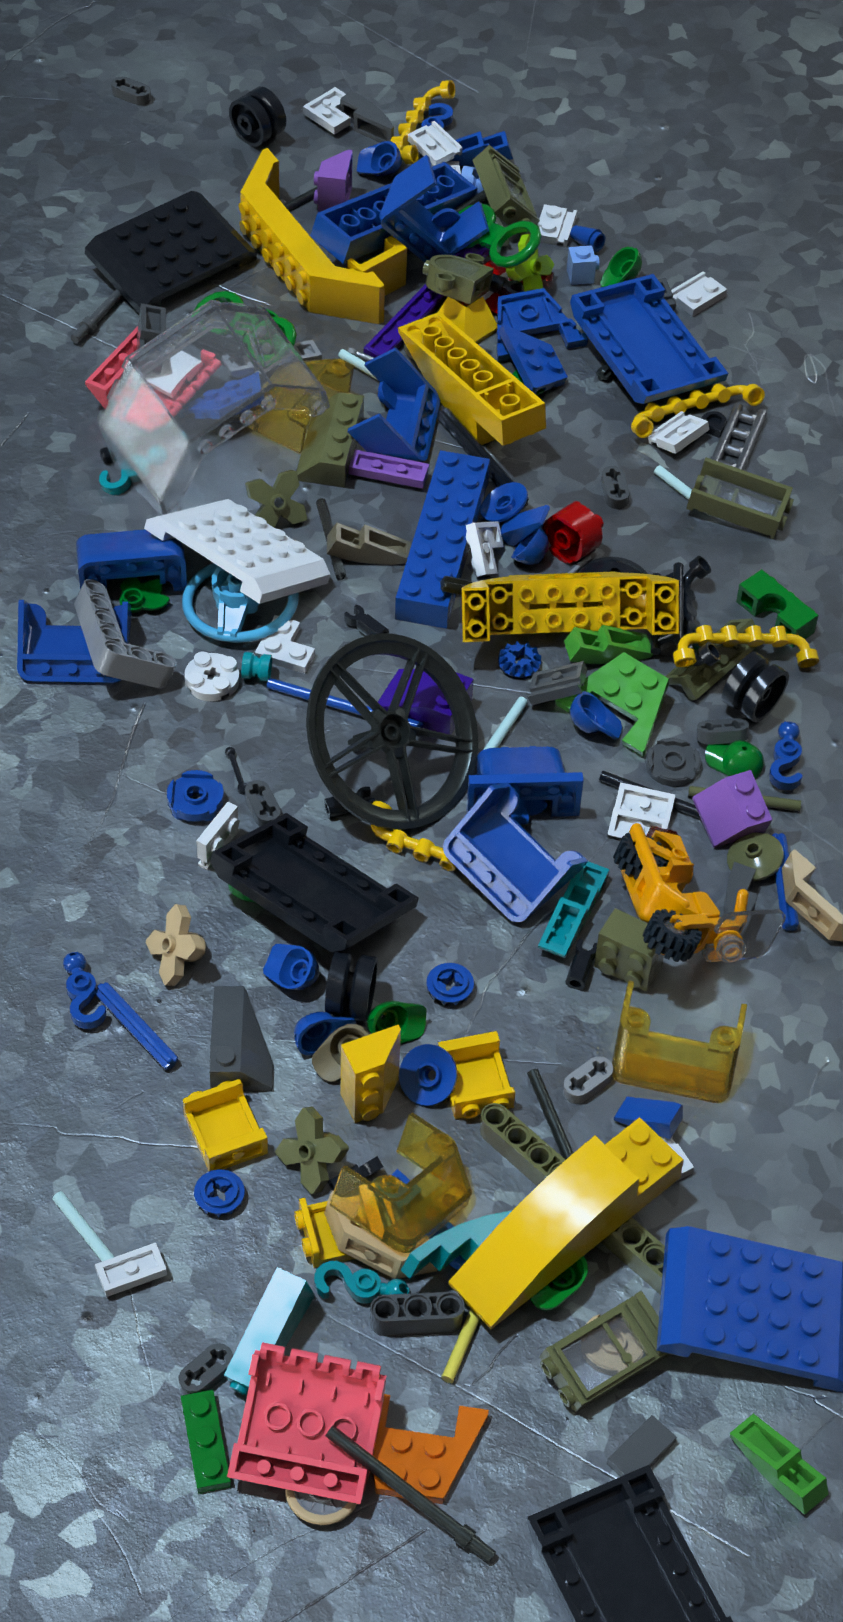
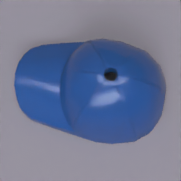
(379, 159)
(532, 548)
(593, 716)
(291, 967)
(315, 1029)

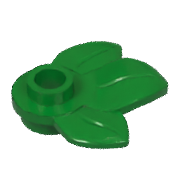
(143, 595)

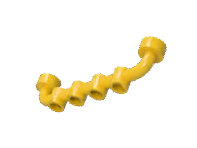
(413, 117)
(642, 423)
(753, 637)
(422, 848)

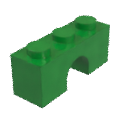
(764, 594)

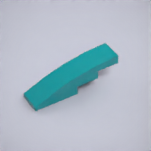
(573, 909)
(448, 1245)

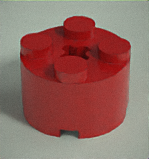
(573, 532)

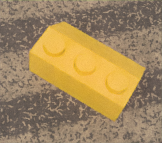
(370, 1072)

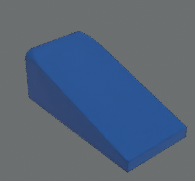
(523, 524)
(657, 1114)

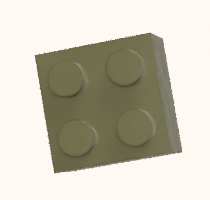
(625, 953)

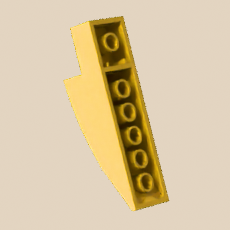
(472, 382)
(566, 1219)

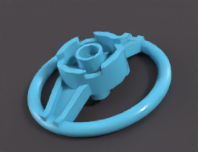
(232, 608)

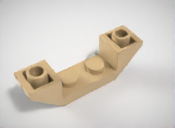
(807, 900)
(366, 1247)

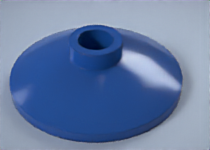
(504, 502)
(415, 1071)

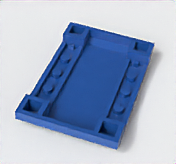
(644, 340)
(752, 1305)

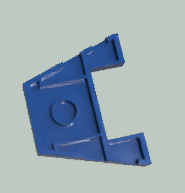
(534, 314)

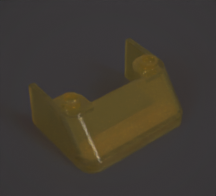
(673, 1062)
(413, 1211)

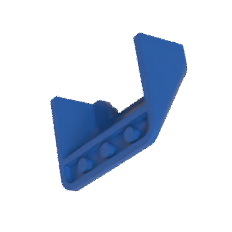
(59, 651)
(506, 858)

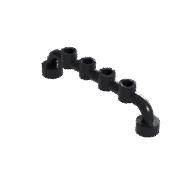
(708, 652)

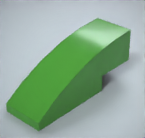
(606, 645)
(780, 1463)

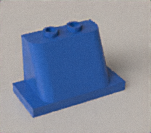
(533, 773)

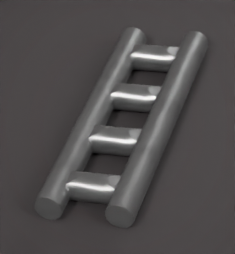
(748, 436)

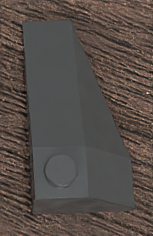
(237, 1042)

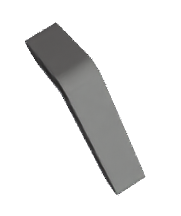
(106, 644)

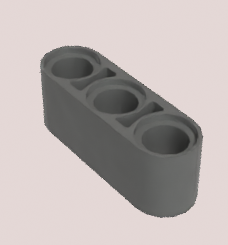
(429, 1304)

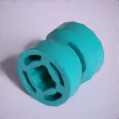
(255, 666)

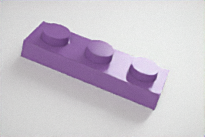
(389, 469)

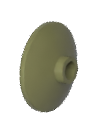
(765, 860)

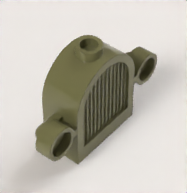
(458, 277)

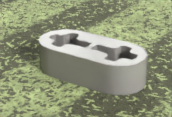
(592, 1084)

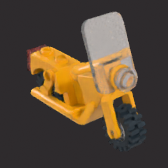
(685, 923)

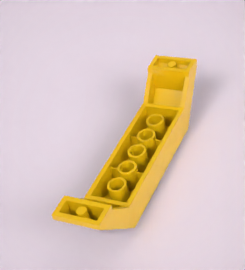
(296, 256)

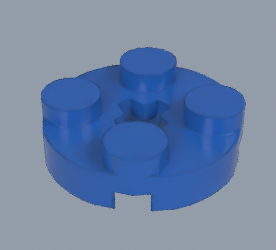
(199, 809)

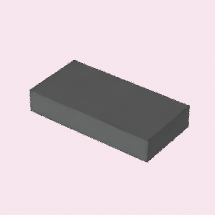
(642, 1447)

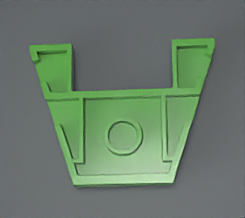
(631, 690)

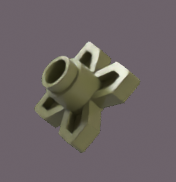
(282, 490)
(312, 1149)

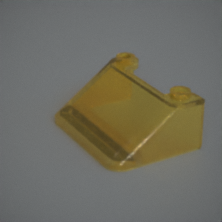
(289, 426)

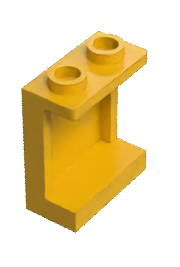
(388, 266)
(479, 1075)
(224, 1126)
(318, 1239)

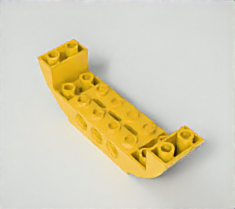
(568, 601)

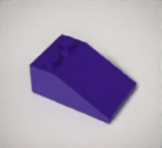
(429, 702)

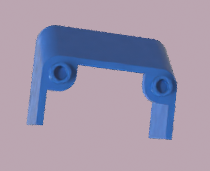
(420, 229)
(411, 410)

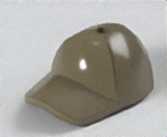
(328, 1056)

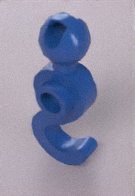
(439, 109)
(786, 755)
(81, 989)

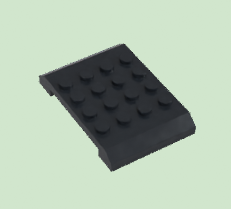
(168, 250)
(309, 884)
(622, 1556)

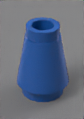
(588, 237)

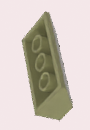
(328, 444)

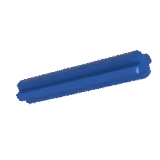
(791, 921)
(136, 1026)

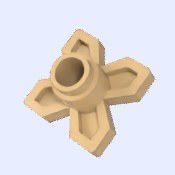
(175, 945)

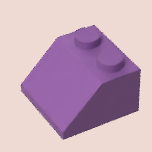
(334, 180)
(732, 809)

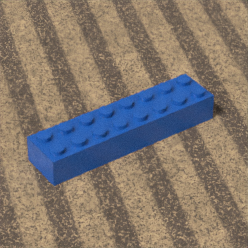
(355, 225)
(440, 538)

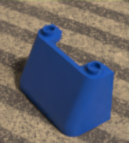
(130, 555)

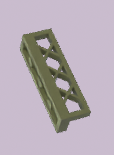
(699, 679)

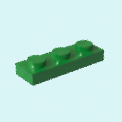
(205, 1441)

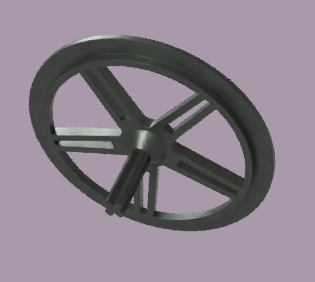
(392, 730)

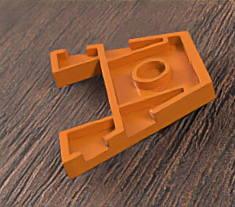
(424, 1459)

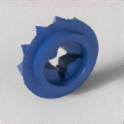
(524, 667)
(442, 974)
(224, 1181)

